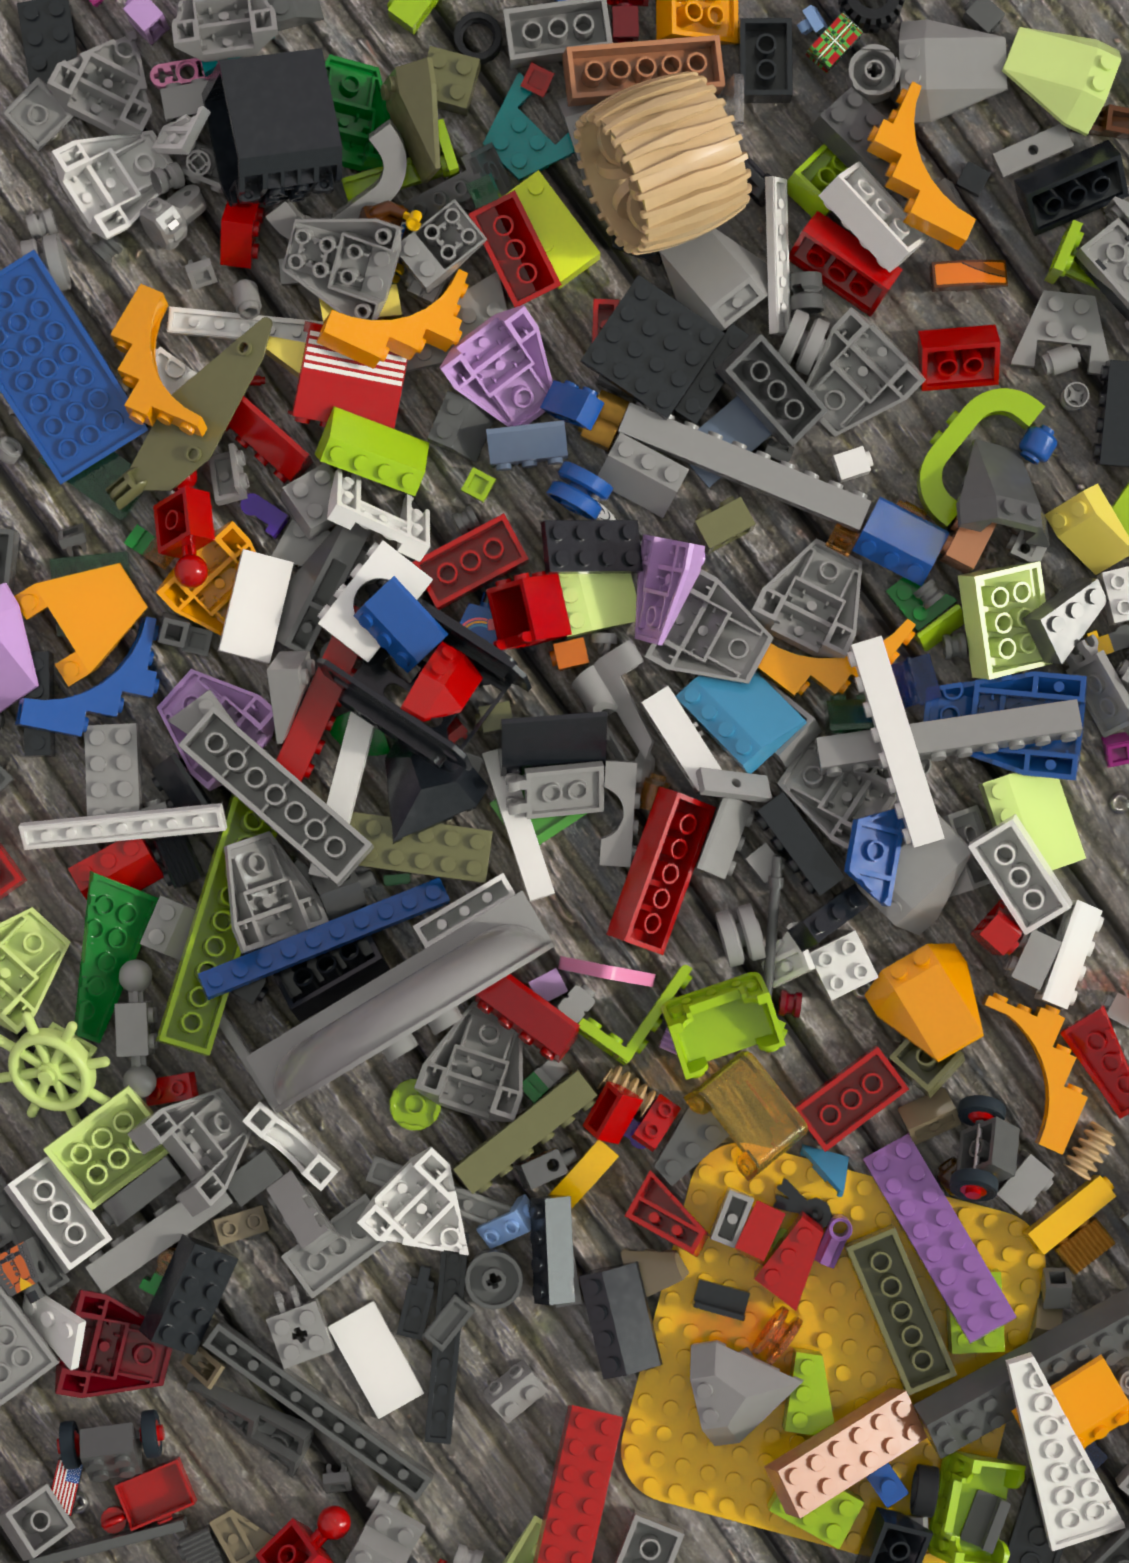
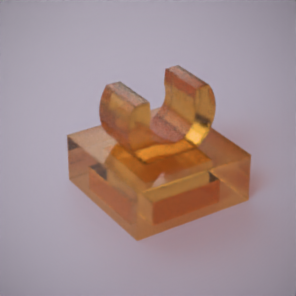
(842, 540)

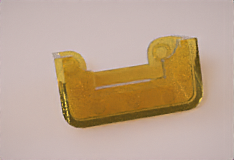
(750, 1111)

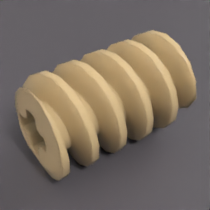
(614, 1076)
(1090, 1151)

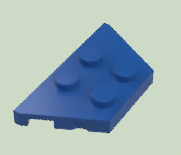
(875, 853)

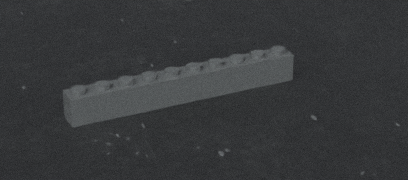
(318, 1410)

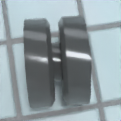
(494, 1294)

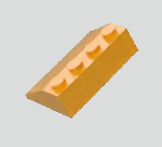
(697, 19)
(1091, 1401)

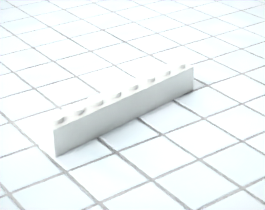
(896, 742)

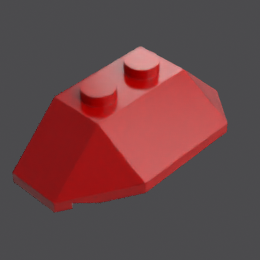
(442, 685)

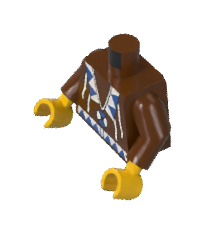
(397, 215)

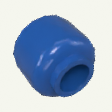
(1038, 444)

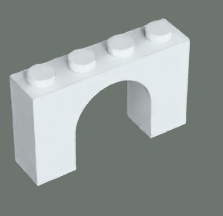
(382, 564)

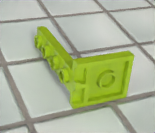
(449, 168)
(1063, 260)
(612, 1043)

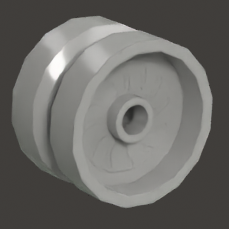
(52, 256)
(803, 342)
(743, 934)

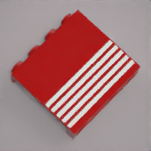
(341, 382)

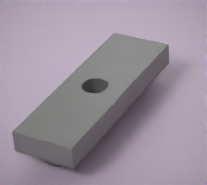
(1046, 144)
(733, 785)

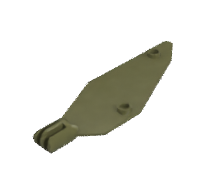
(212, 393)

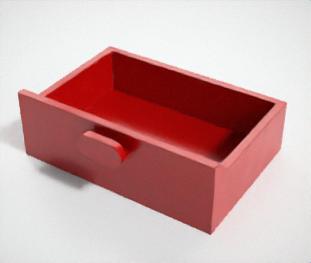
(155, 1494)

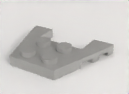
(1064, 320)

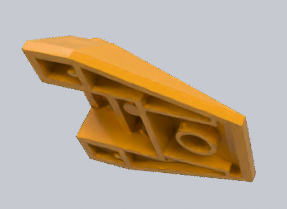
(210, 601)
(929, 1000)

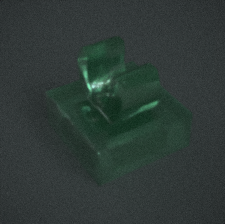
(483, 190)

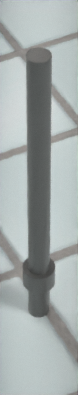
(775, 883)

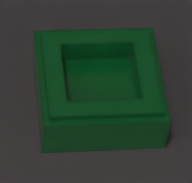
(397, 879)

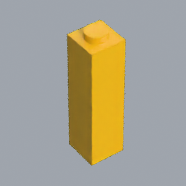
(1069, 1214)

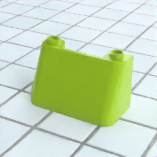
(722, 1022)
(959, 1480)

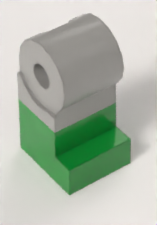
(543, 1078)

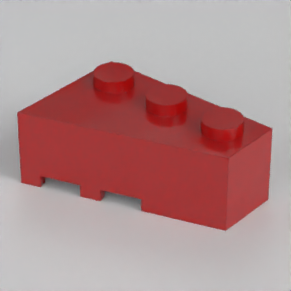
(998, 931)
(665, 1216)
(791, 1260)

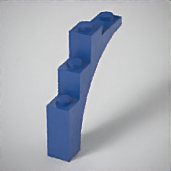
(130, 677)

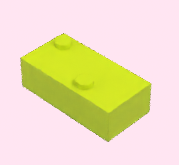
(557, 229)

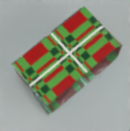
(834, 43)

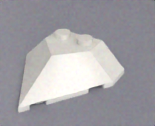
(418, 1207)

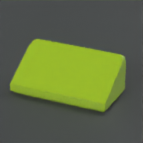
(943, 625)

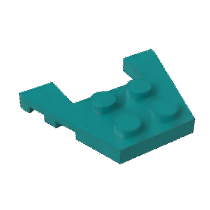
(519, 141)

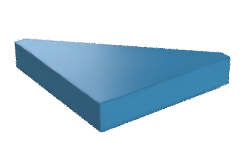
(829, 1165)

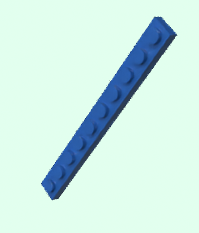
(323, 938)

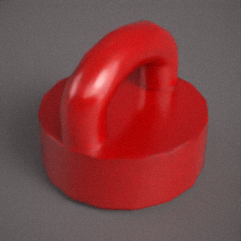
(113, 1519)

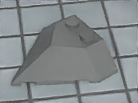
(105, 87)
(734, 1390)

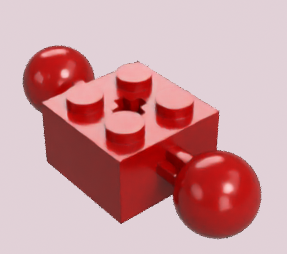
(184, 527)
(300, 1545)

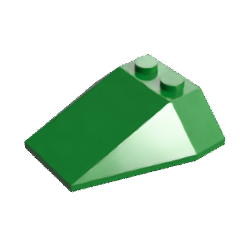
(358, 110)

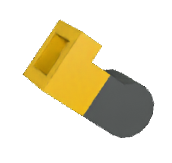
(1113, 641)

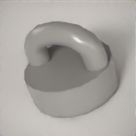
(10, 450)
(605, 640)

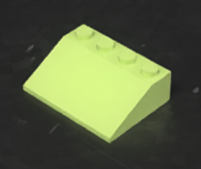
(598, 601)
(993, 616)
(1042, 811)
(98, 1152)

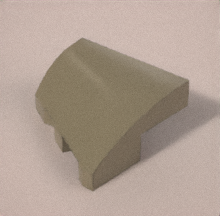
(657, 1268)

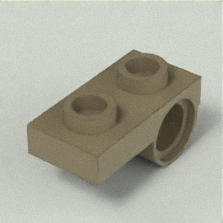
(239, 1225)

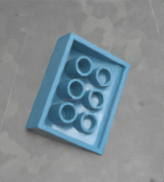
(741, 717)

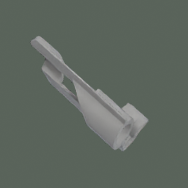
(603, 689)

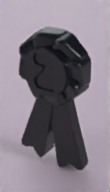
(796, 1202)

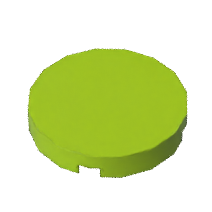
(412, 1108)

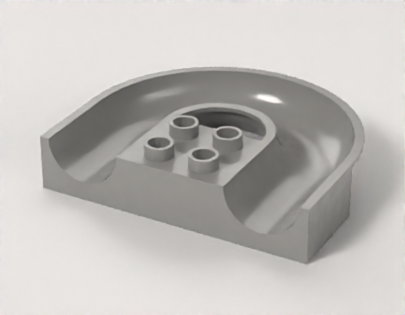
(400, 1002)

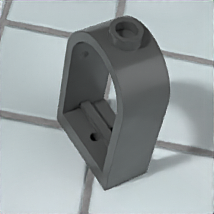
(142, 1191)

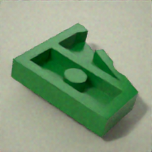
(911, 607)

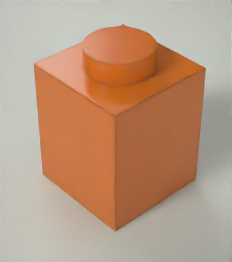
(569, 654)

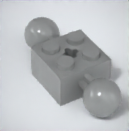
(136, 1027)

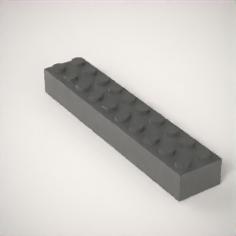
(986, 1396)

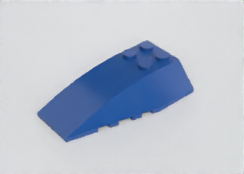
(1032, 688)

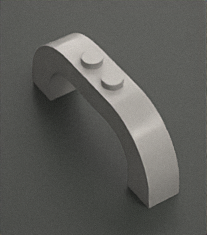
(393, 153)

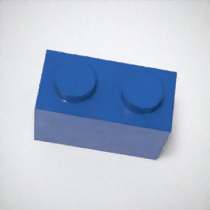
(572, 404)

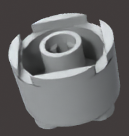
(885, 67)

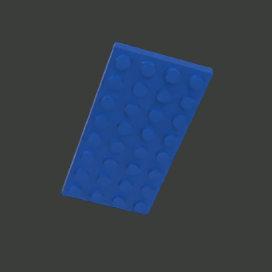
(57, 374)

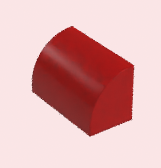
(612, 1113)
(759, 1232)

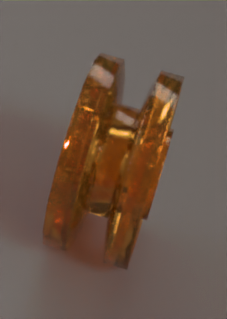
(777, 1335)

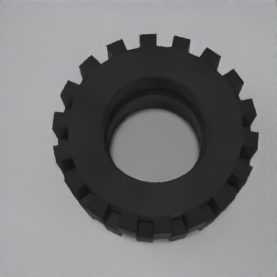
(872, 18)

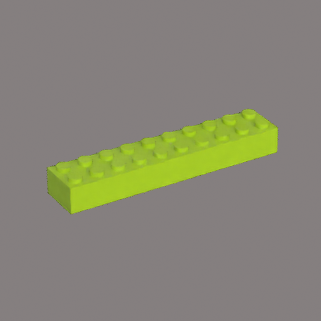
(189, 1017)

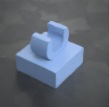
(813, 21)

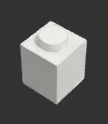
(852, 464)

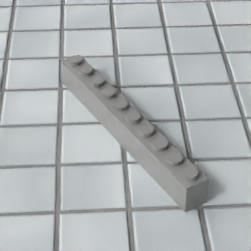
(745, 467)
(958, 736)

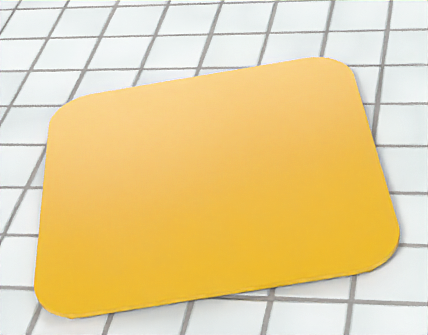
(663, 1436)

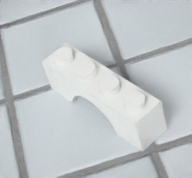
(290, 1142)

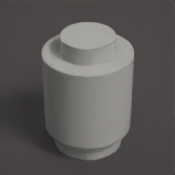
(246, 299)
(1060, 360)

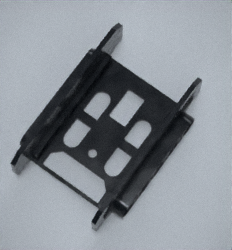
(366, 698)

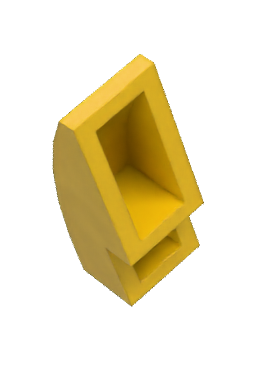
(585, 1172)

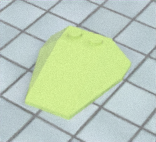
(1063, 74)
(28, 962)

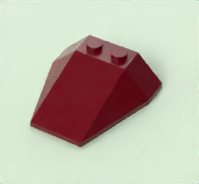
(113, 1351)

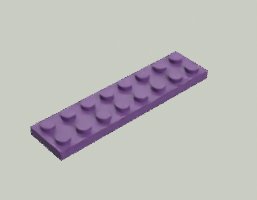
(939, 1238)

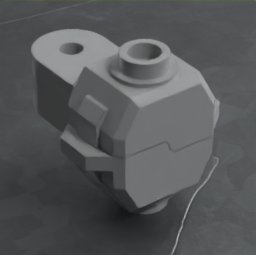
(168, 219)

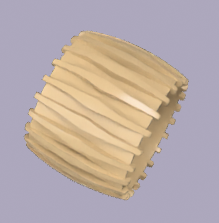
(662, 162)

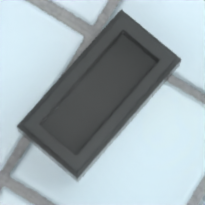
(448, 1322)

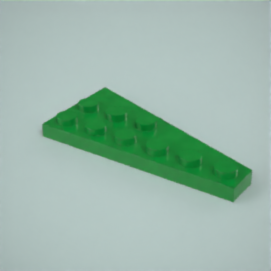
(111, 937)

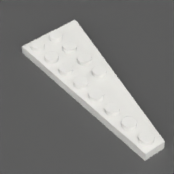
(1065, 1481)

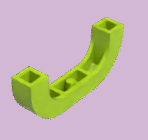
(1003, 401)

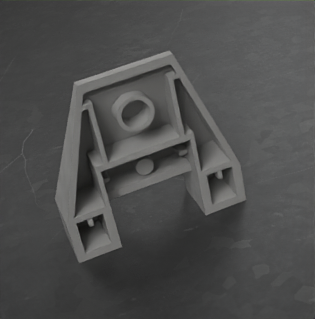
(204, 1140)

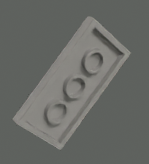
(338, 1258)

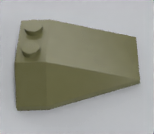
(413, 109)

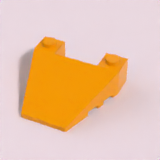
(91, 609)

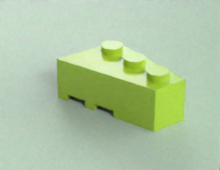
(809, 1405)

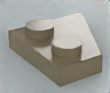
(239, 1536)

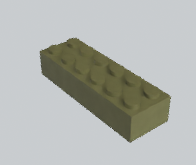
(436, 852)
(529, 1127)
(900, 1309)

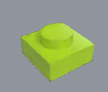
(478, 485)

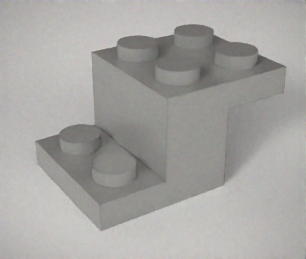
(386, 1537)

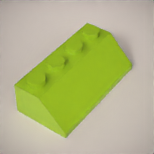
(373, 451)

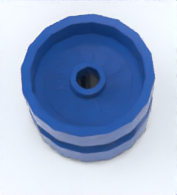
(578, 491)

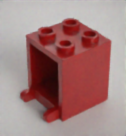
(528, 610)

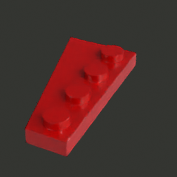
(1100, 1054)

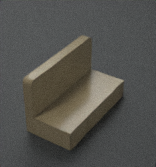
(929, 1116)

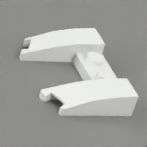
(409, 530)

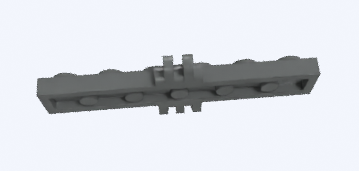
(16, 1229)

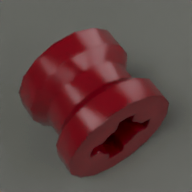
(790, 1003)

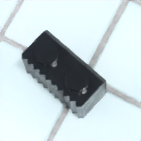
(178, 859)

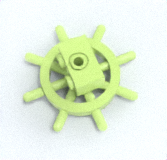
(58, 1061)

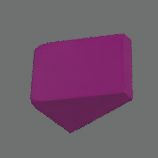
(1116, 749)

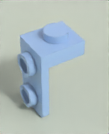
(507, 1226)

